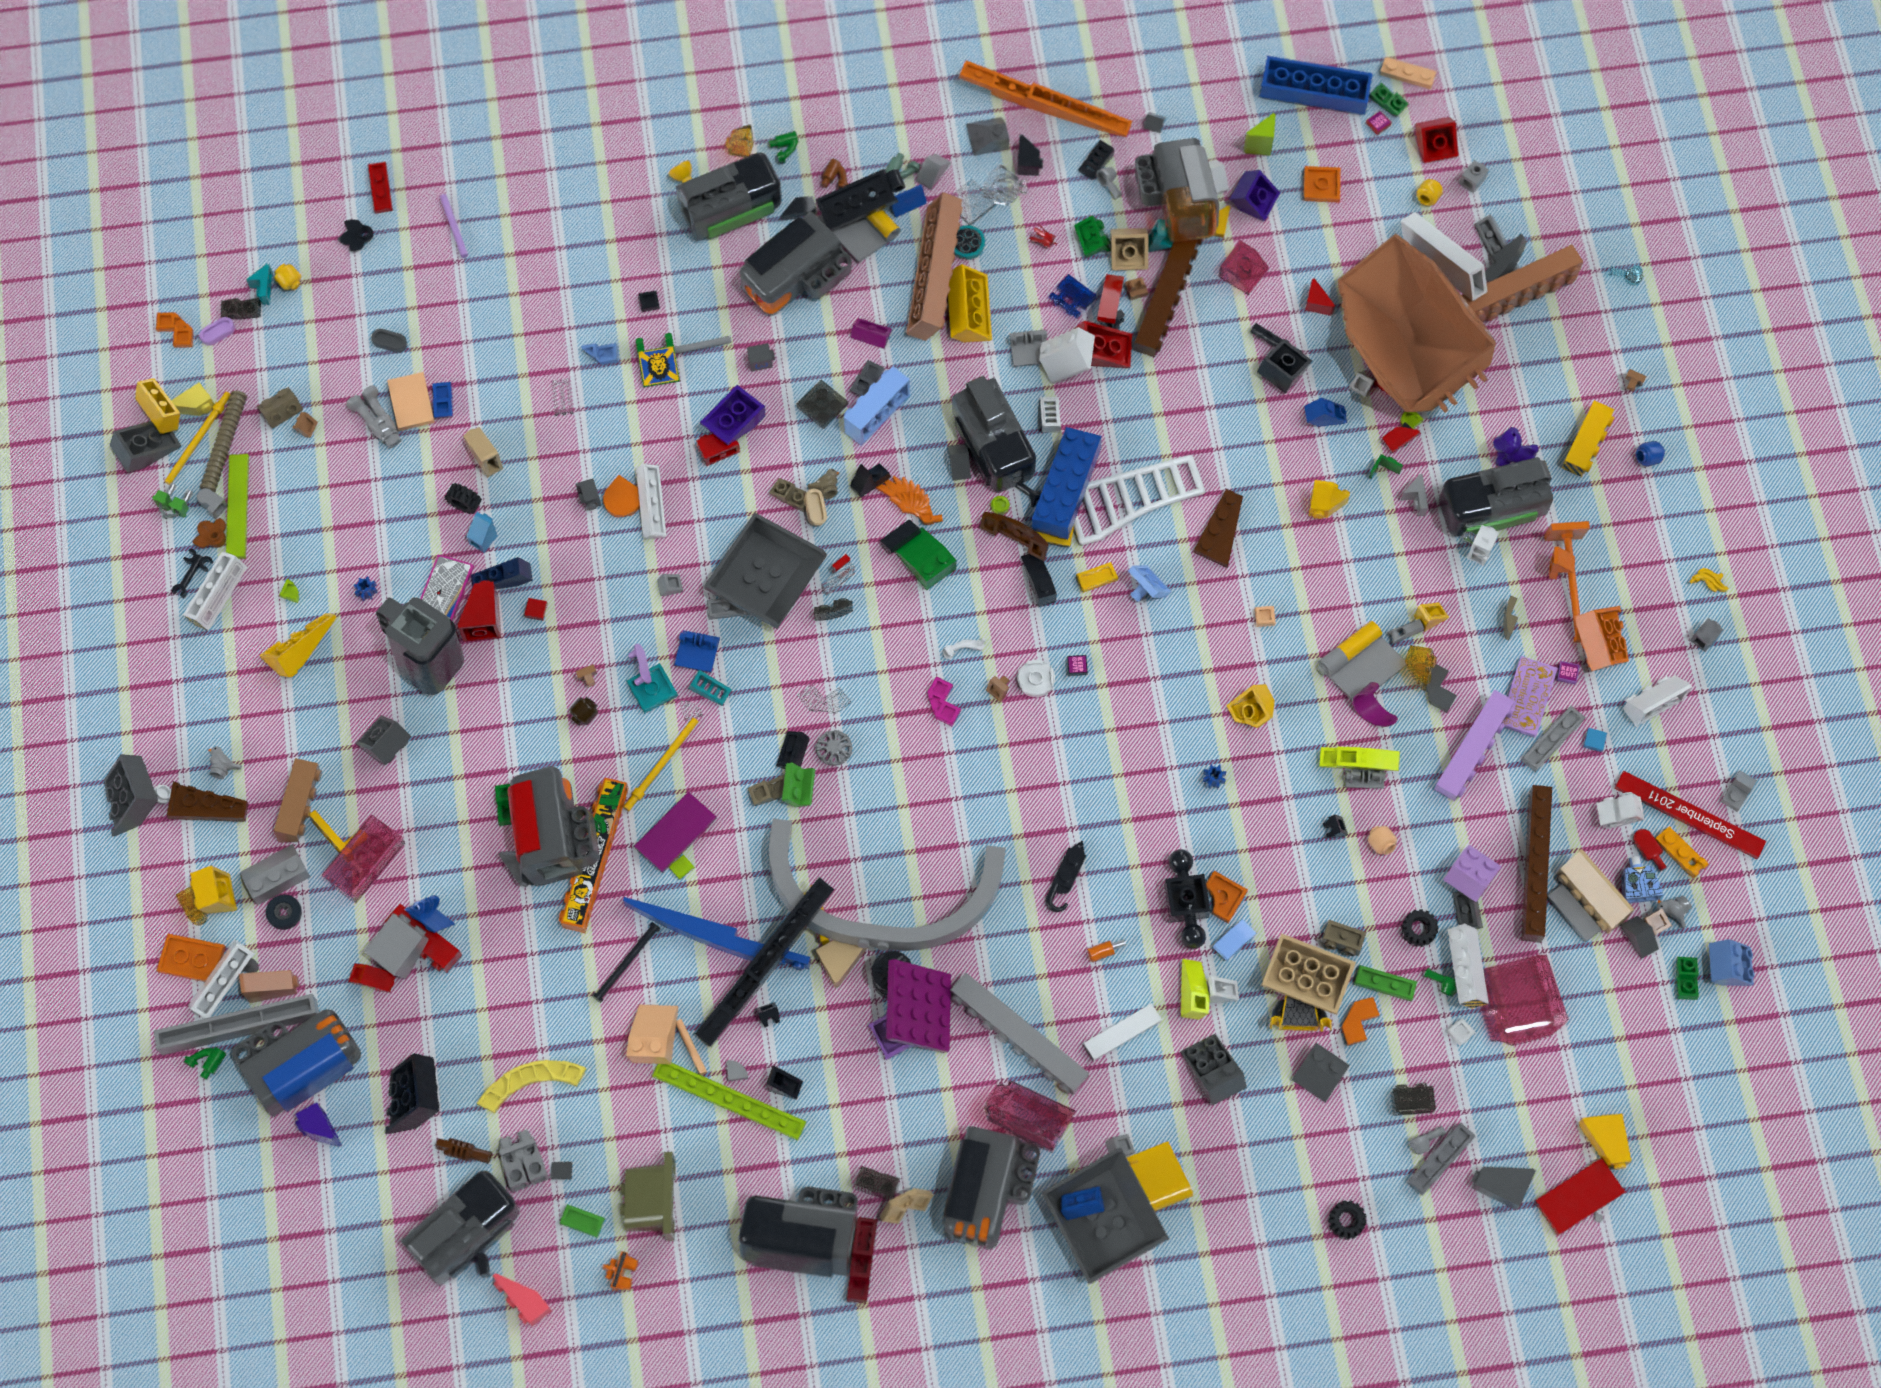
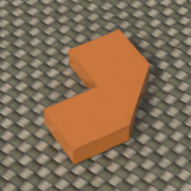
(173, 323)
(1352, 1026)

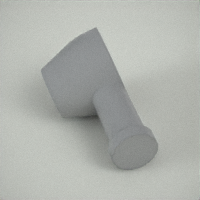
(1105, 177)
(1422, 1143)

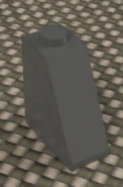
(1504, 1184)

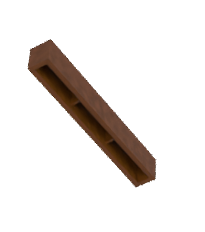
(1166, 297)
(1536, 864)

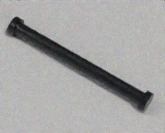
(626, 962)

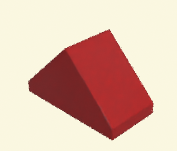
(1318, 300)

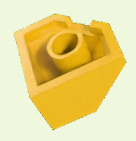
(1326, 499)
(1253, 706)

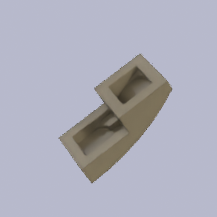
(1509, 620)
(767, 791)

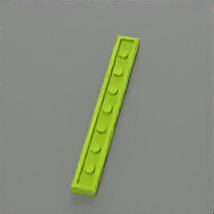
(730, 1099)

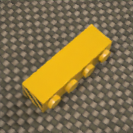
(1588, 438)

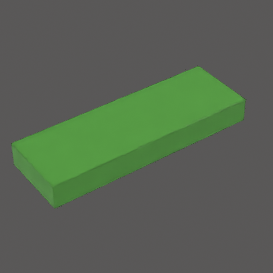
(1385, 983)

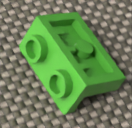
(798, 785)

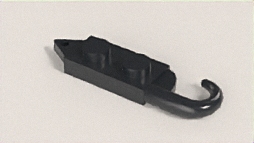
(1066, 875)

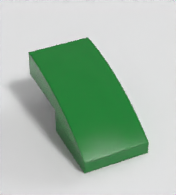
(503, 804)

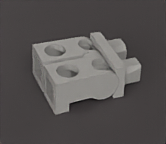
(520, 1154)

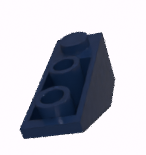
(505, 575)

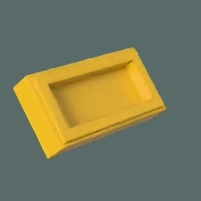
(1097, 577)

